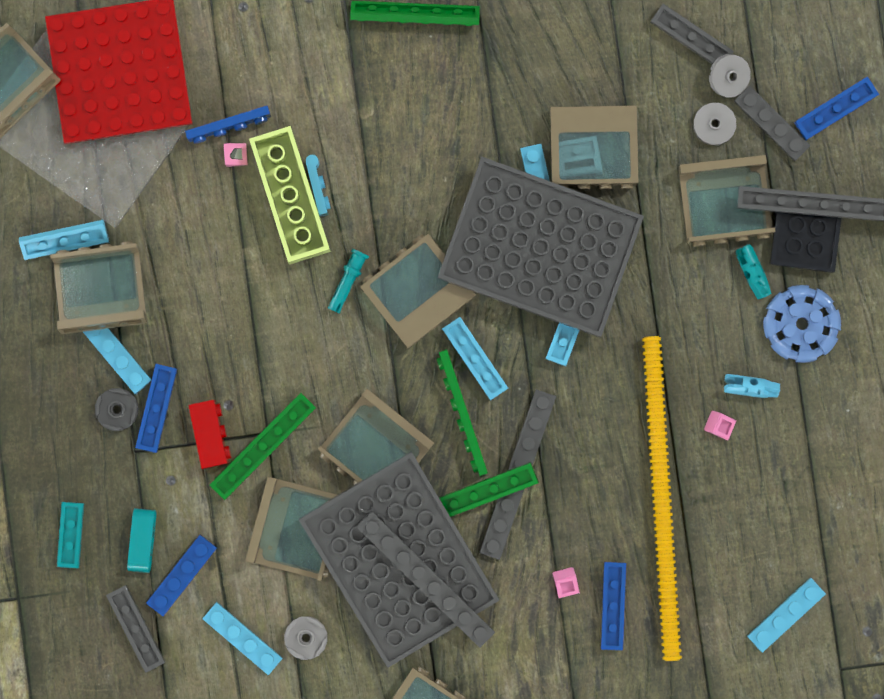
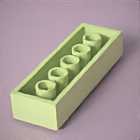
(289, 195)

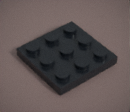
(805, 242)

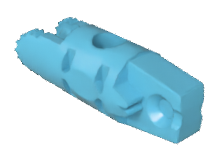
(751, 386)

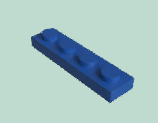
(836, 108)
(235, 122)
(156, 408)
(181, 575)
(613, 606)

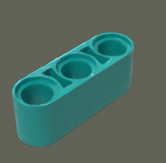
(141, 540)

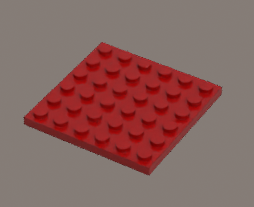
(118, 70)

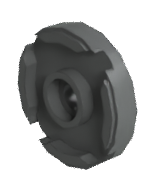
(105, 409)

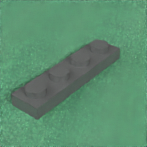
(689, 34)
(771, 123)
(135, 628)

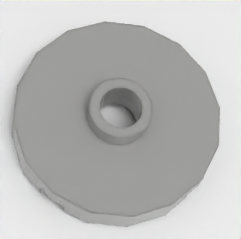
(721, 71)
(714, 135)
(295, 643)

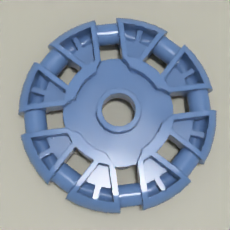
(811, 314)

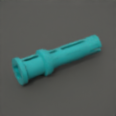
(352, 270)

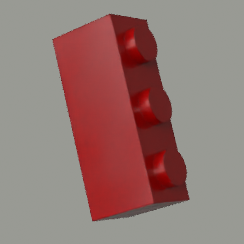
(209, 434)

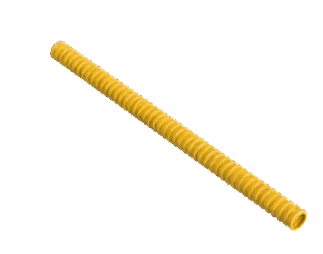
(661, 498)

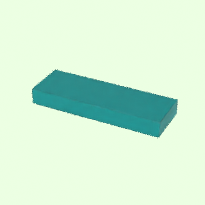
(70, 535)

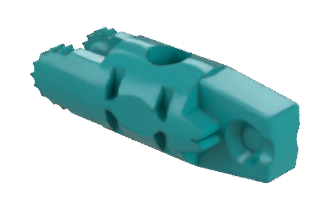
(753, 271)

